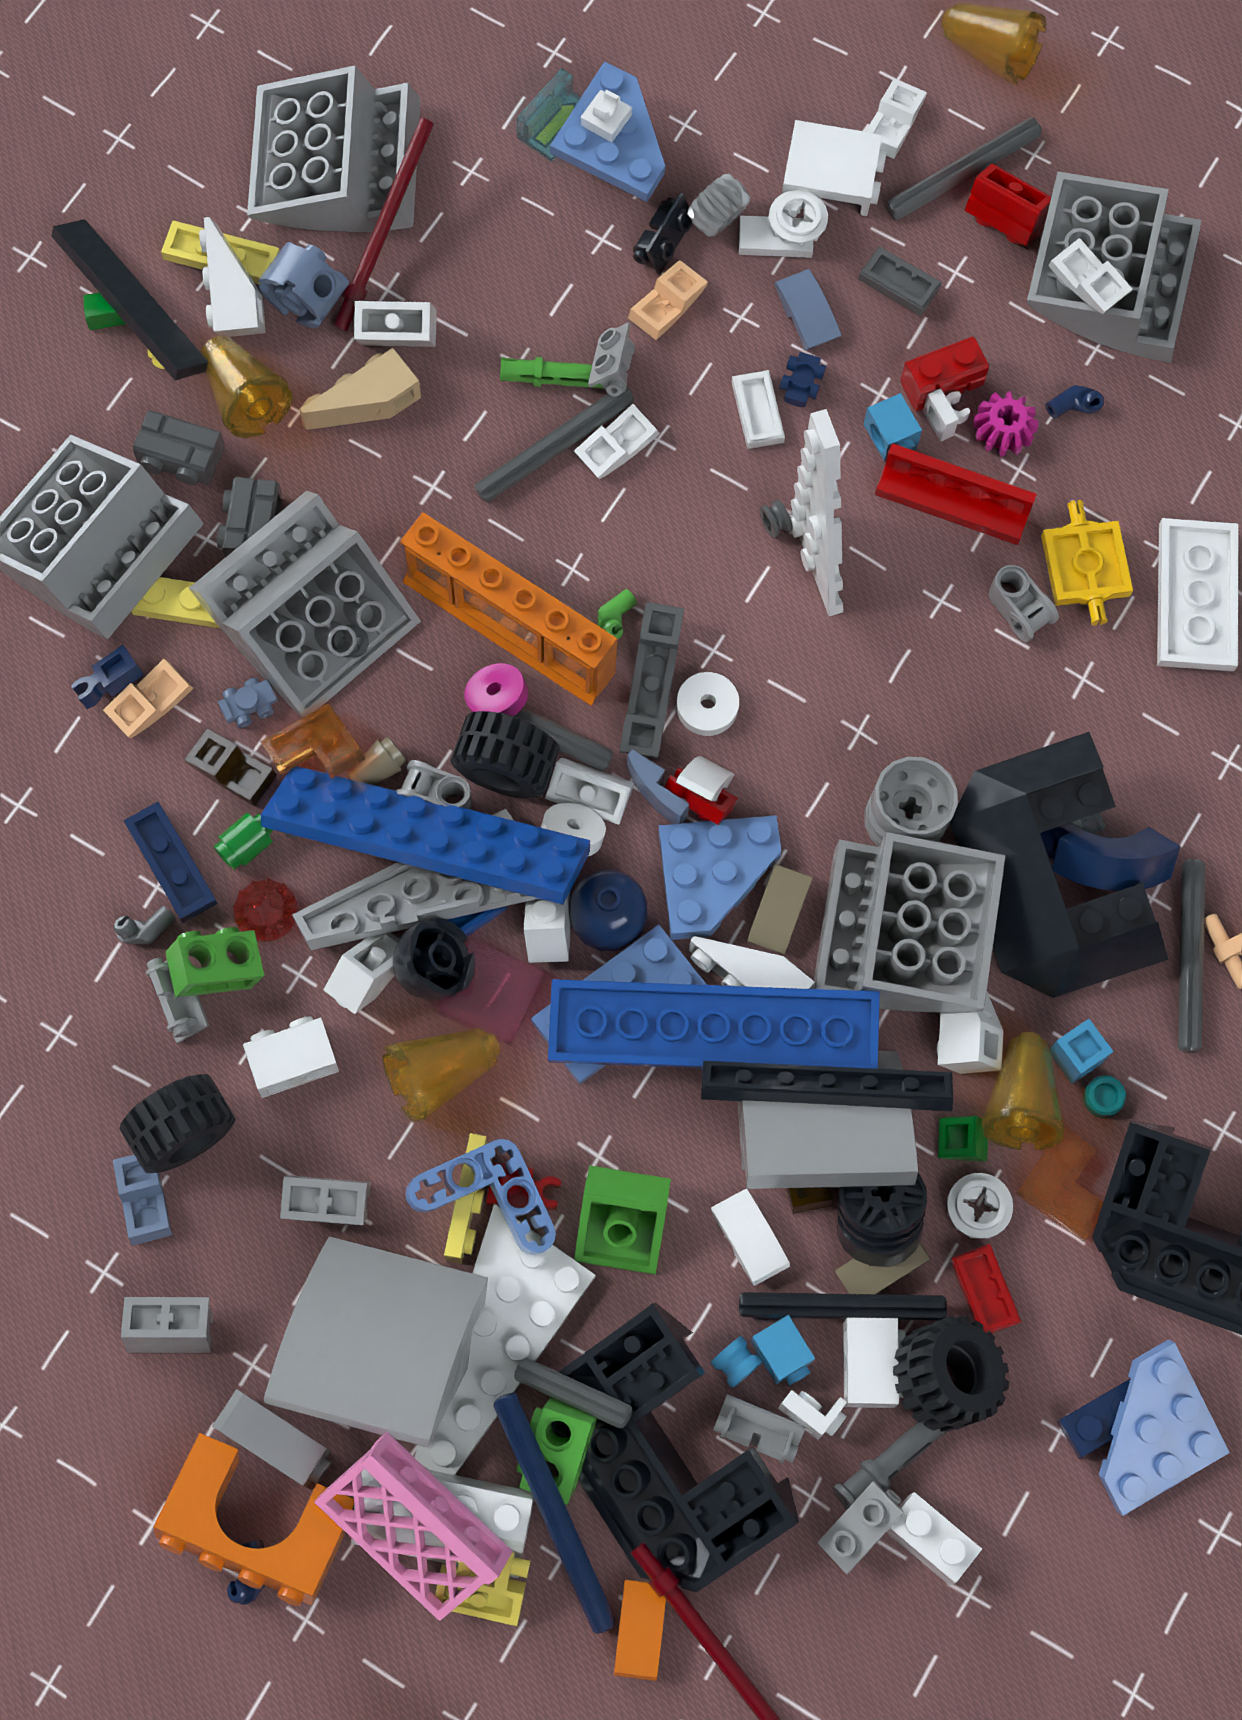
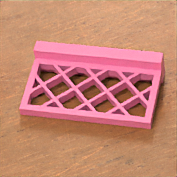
(433, 1510)

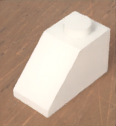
(363, 972)

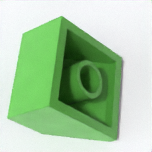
(622, 1219)

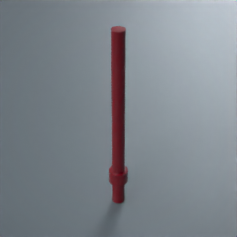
(356, 289)
(665, 1584)

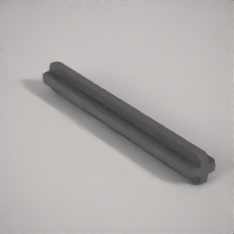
(964, 168)
(552, 445)
(1191, 956)

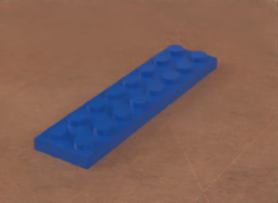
(427, 834)
(710, 1023)

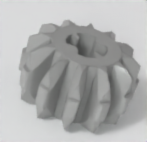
(718, 205)

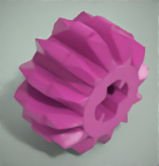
(1019, 422)

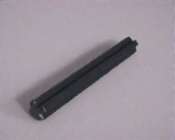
(842, 1306)

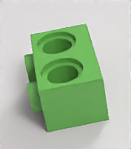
(216, 970)
(565, 1453)

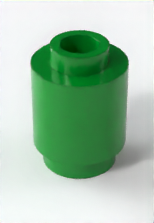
(243, 841)

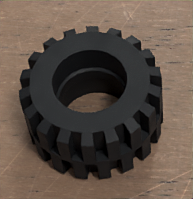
(505, 754)
(177, 1123)
(976, 1369)

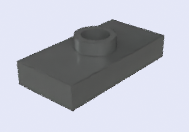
(900, 281)

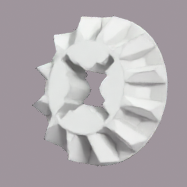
(788, 206)
(996, 1197)

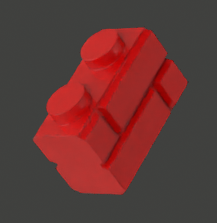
(1008, 205)
(949, 368)

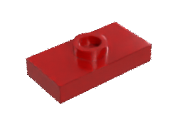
(985, 1289)

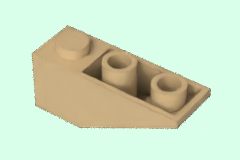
(369, 394)

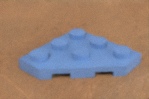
(634, 156)
(713, 869)
(1158, 1431)

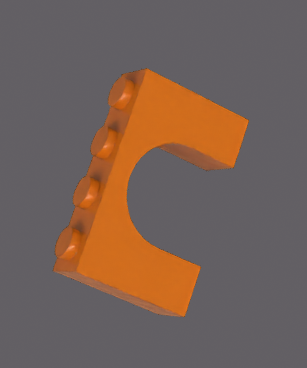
(190, 1524)

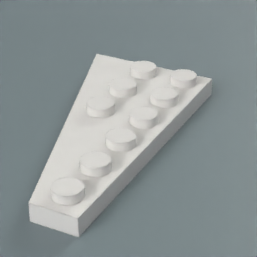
(814, 509)
(521, 1314)

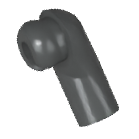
(143, 932)

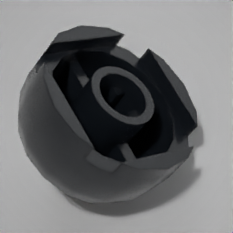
(433, 960)

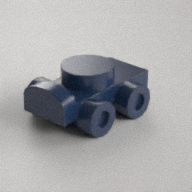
(800, 384)

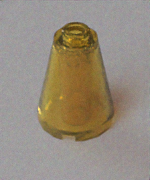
(996, 37)
(244, 388)
(437, 1068)
(1025, 1097)

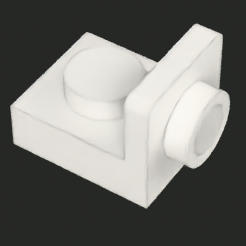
(805, 1411)

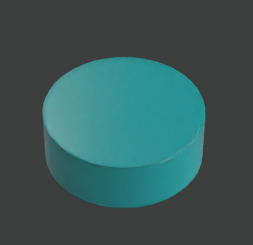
(1104, 1096)

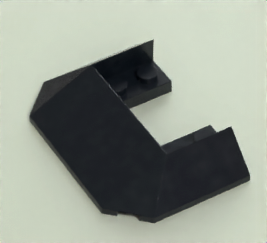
(1034, 931)
(1153, 1241)
(642, 1480)

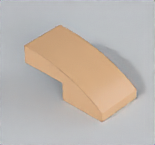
(668, 300)
(149, 700)

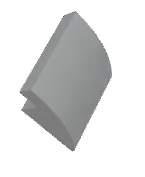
(330, 151)
(1140, 241)
(92, 535)
(293, 591)
(911, 923)
(827, 1143)
(377, 1341)

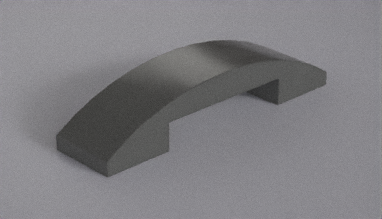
(652, 680)

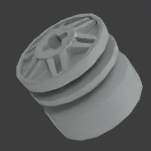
(914, 787)

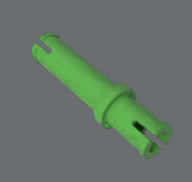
(545, 372)

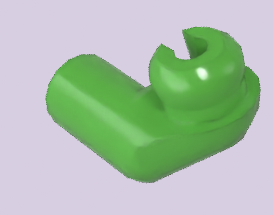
(611, 613)

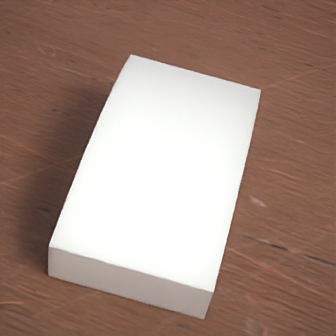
(896, 115)
(1089, 278)
(617, 443)
(705, 778)
(750, 1237)

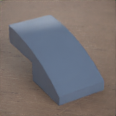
(808, 308)
(649, 780)
(142, 1201)

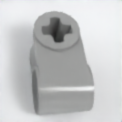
(1025, 609)
(435, 785)

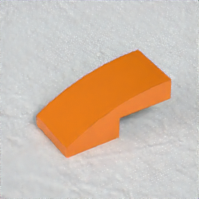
(639, 1632)

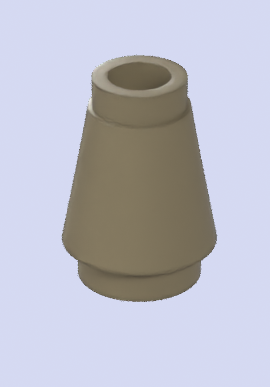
(380, 762)

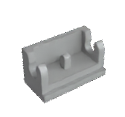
(324, 1200)
(167, 1325)

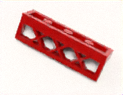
(955, 494)

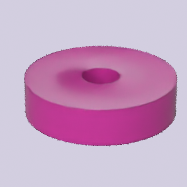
(497, 678)

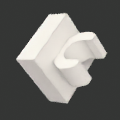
(606, 115)
(942, 415)

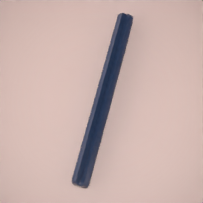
(554, 1513)

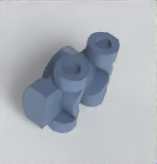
(251, 698)

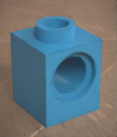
(892, 423)
(1080, 1051)
(783, 1351)

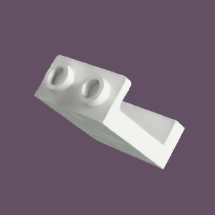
(835, 163)

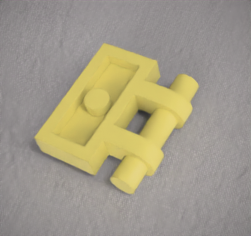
(499, 1600)

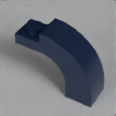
(1110, 861)

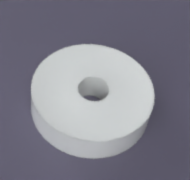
(704, 720)
(576, 821)

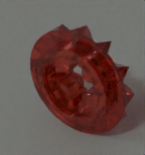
(278, 922)

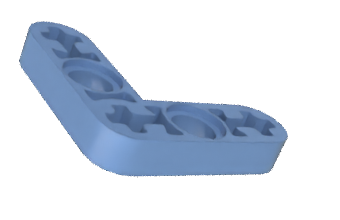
(485, 1175)

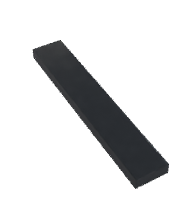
(130, 299)
(827, 1085)

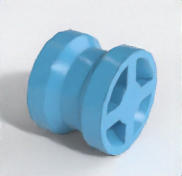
(736, 1362)

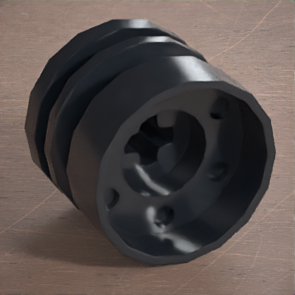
(879, 1230)

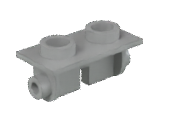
(612, 360)
(183, 1014)
(754, 1425)
(861, 1526)

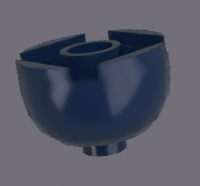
(608, 910)

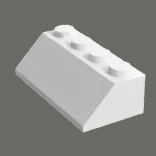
(498, 1506)

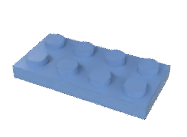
(647, 960)

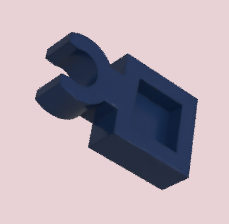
(111, 676)

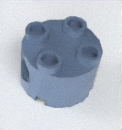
(302, 284)

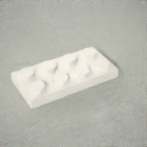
(1198, 595)

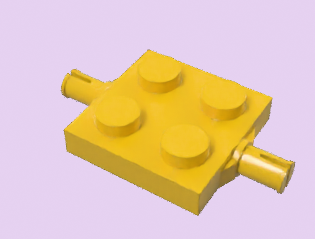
(1086, 563)

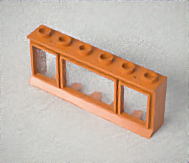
(508, 609)

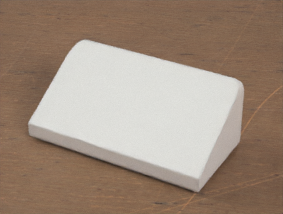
(590, 788)

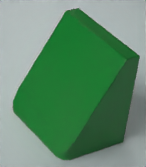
(99, 312)
(962, 1139)

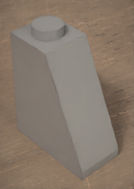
(273, 1440)

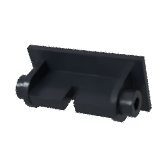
(671, 225)

